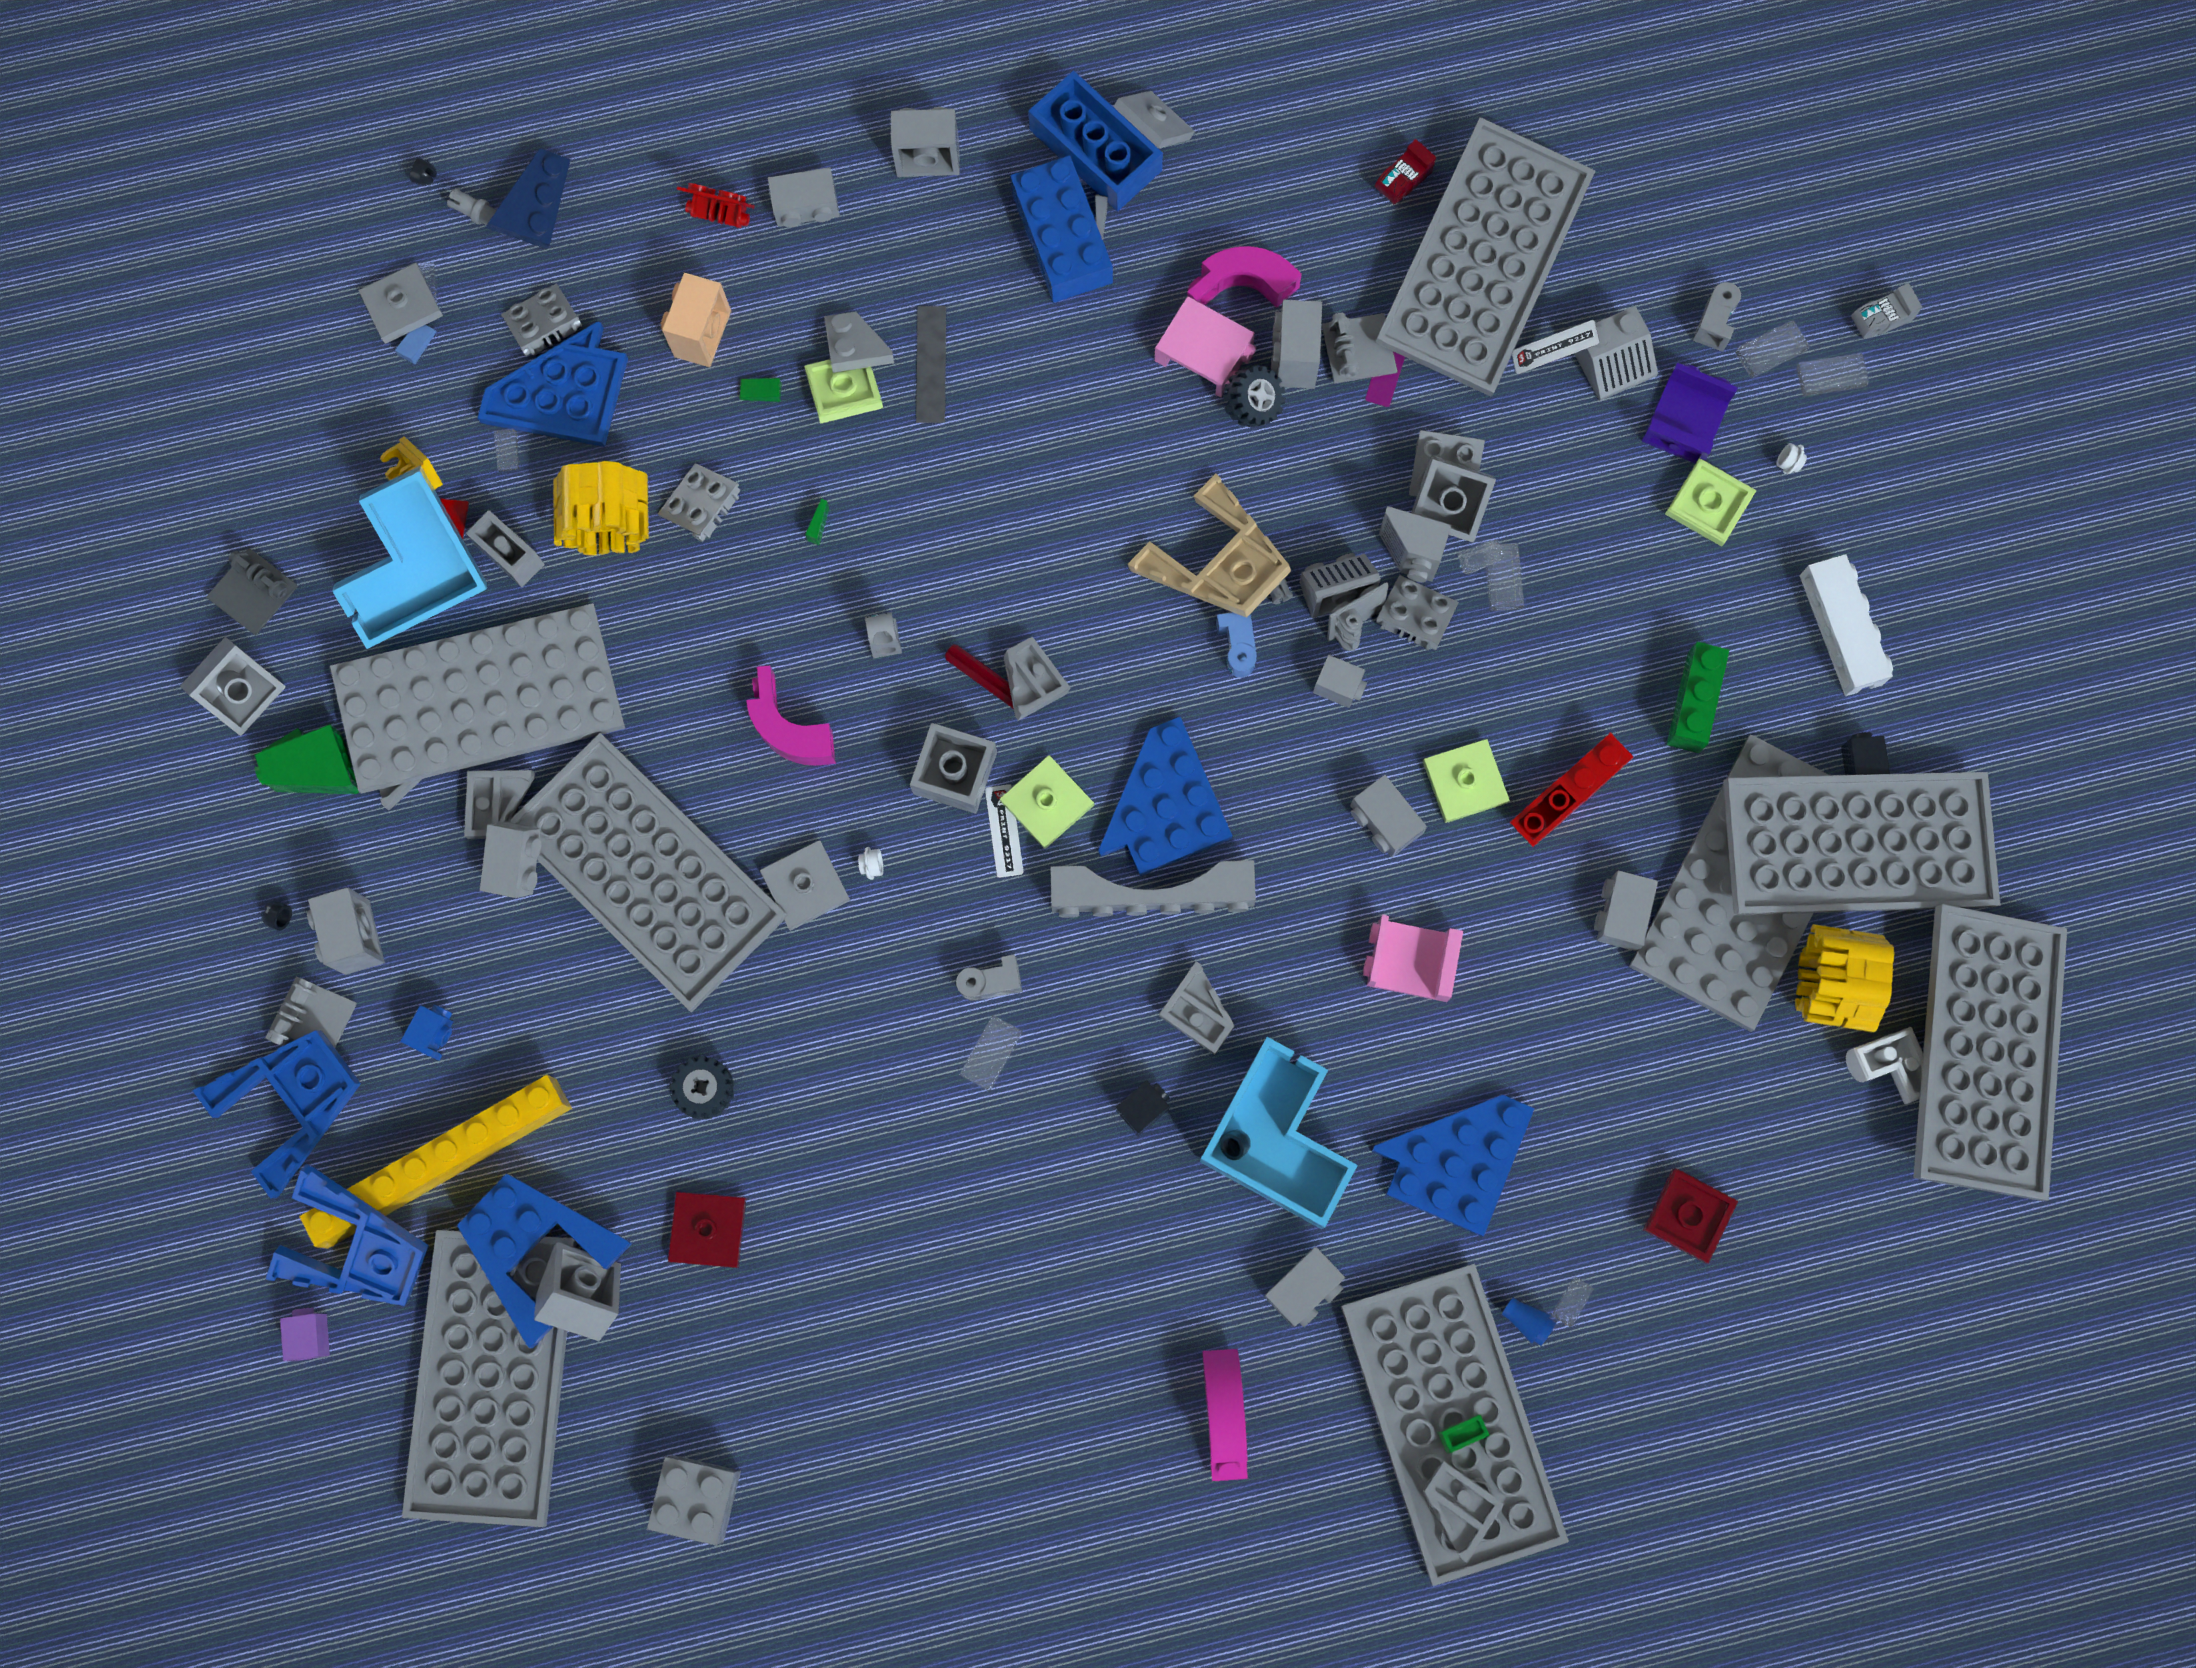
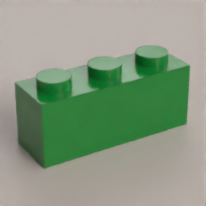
(1698, 697)

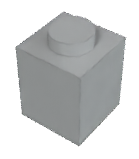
(1340, 682)

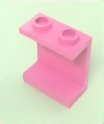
(1206, 343)
(1413, 959)

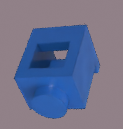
(429, 1030)

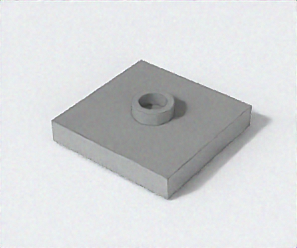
(1154, 119)
(400, 303)
(805, 885)

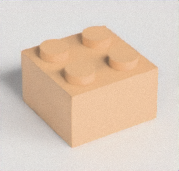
(696, 319)

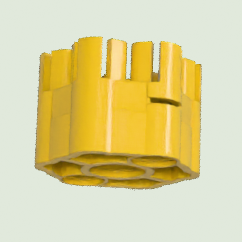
(600, 500)
(1851, 975)

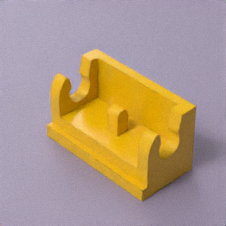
(409, 458)

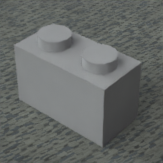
(803, 197)
(505, 548)
(1387, 816)
(510, 859)
(1626, 910)
(1305, 1287)

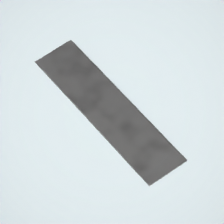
(931, 364)

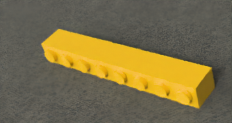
(445, 1156)

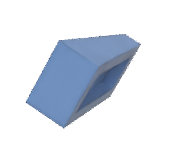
(415, 343)

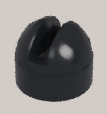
(422, 172)
(277, 915)
(1235, 1144)

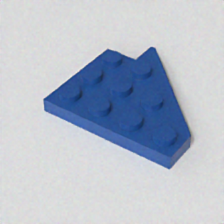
(562, 392)
(1166, 804)
(1459, 1162)

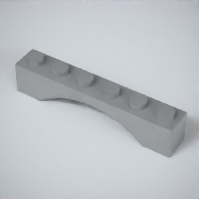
(1081, 890)

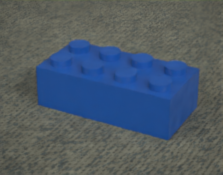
(1100, 140)
(1061, 229)

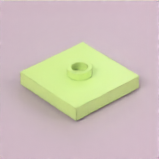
(842, 392)
(1710, 502)
(1466, 781)
(1047, 802)

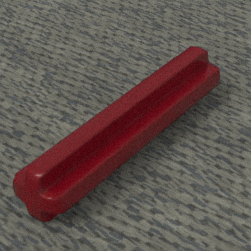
(979, 673)

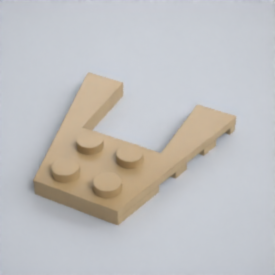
(1237, 575)

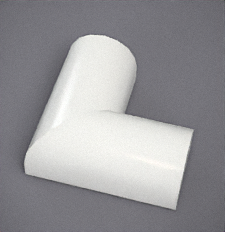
(1894, 1054)

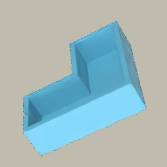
(426, 563)
(1281, 1161)

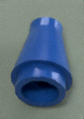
(1530, 1321)

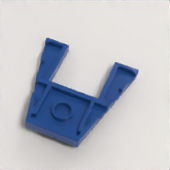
(310, 1082)
(509, 1225)
(381, 1257)

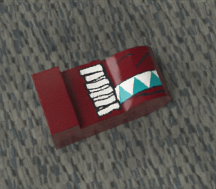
(1406, 172)

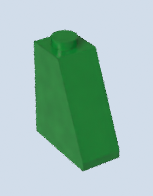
(308, 764)

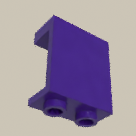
(1689, 413)

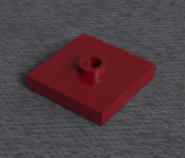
(1690, 1215)
(707, 1230)

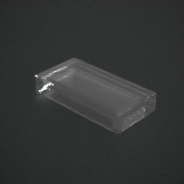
(1772, 349)
(1832, 374)
(1505, 580)
(991, 1053)

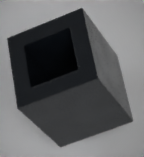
(1865, 755)
(1143, 1107)

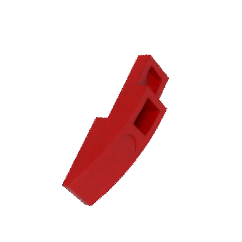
(1571, 790)

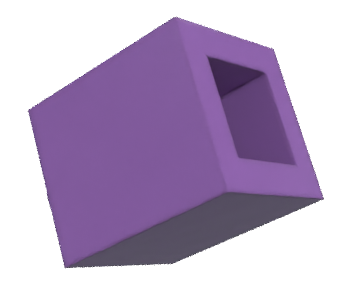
(304, 1335)

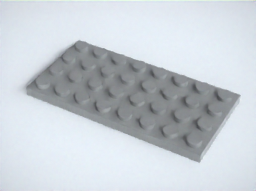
(1485, 257)
(476, 698)
(1860, 842)
(648, 873)
(1695, 937)
(1991, 1053)
(1433, 1364)
(483, 1397)

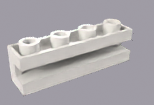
(1846, 624)

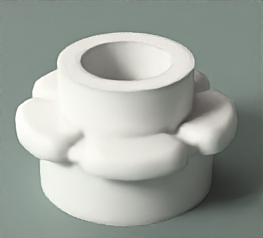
(1791, 458)
(871, 863)

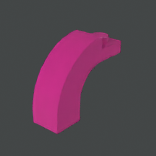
(1246, 267)
(793, 742)
(1225, 1414)

